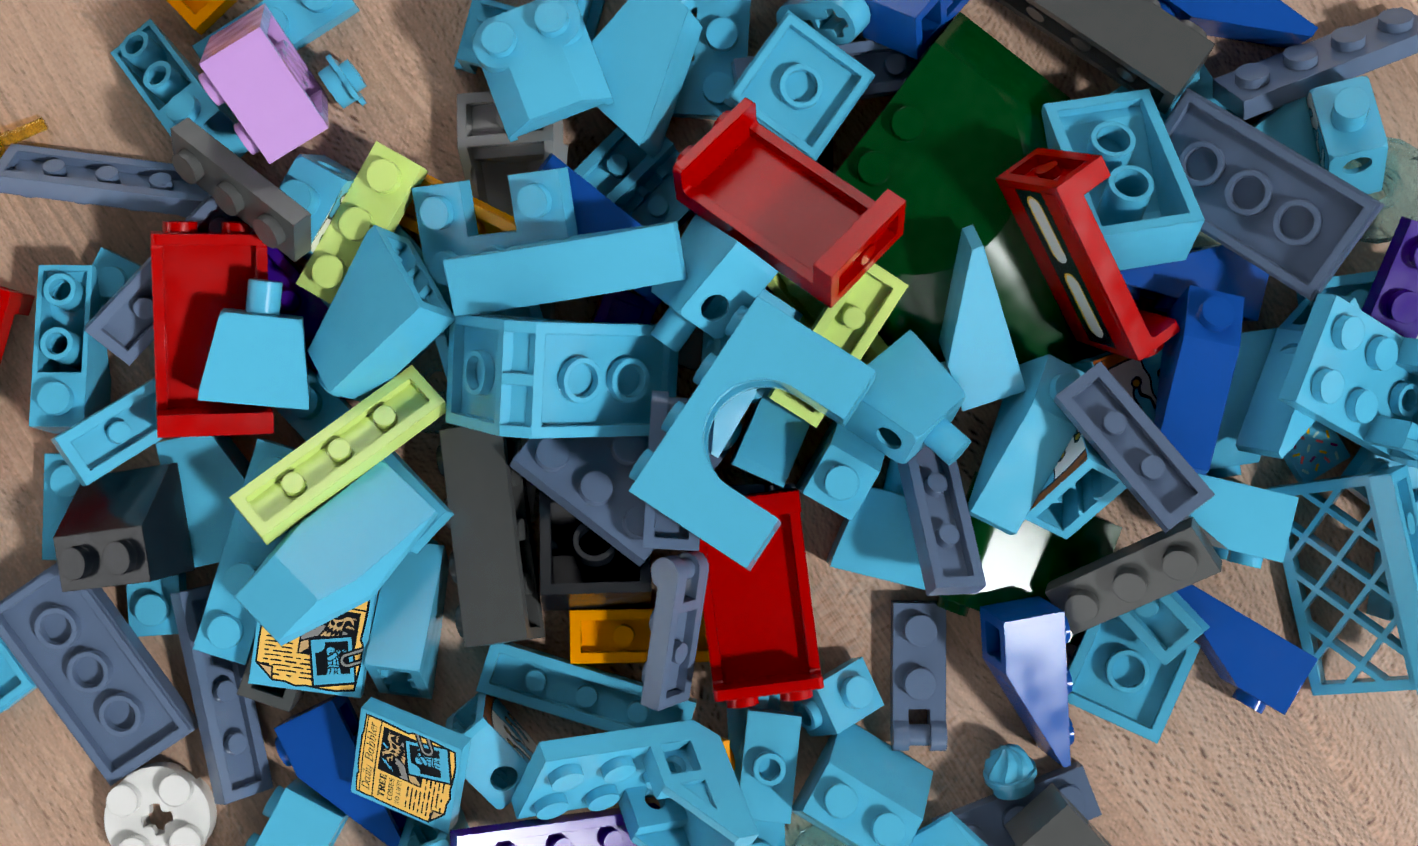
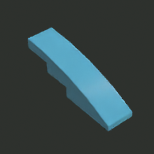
(565, 269)

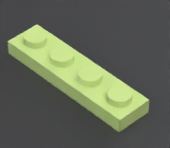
(338, 454)

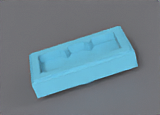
(770, 763)

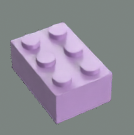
(264, 85)

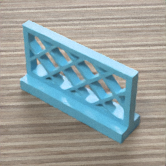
(1396, 537)

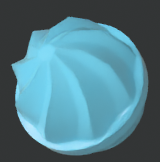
(1010, 772)

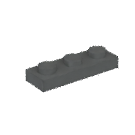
(241, 190)
(1134, 576)

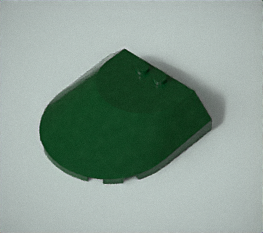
(939, 147)

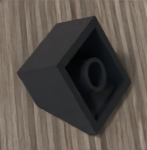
(124, 530)
(583, 568)

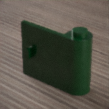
(1025, 562)

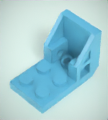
(554, 376)
(1357, 379)
(672, 761)

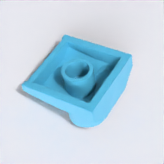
(539, 65)

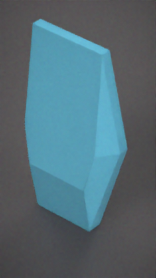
(337, 555)

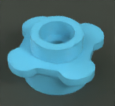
(343, 82)

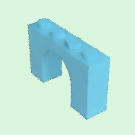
(762, 352)

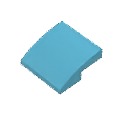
(635, 179)

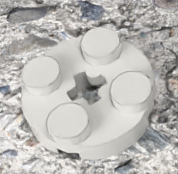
(176, 791)

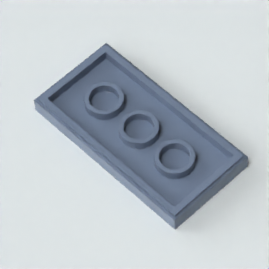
(1267, 197)
(94, 673)

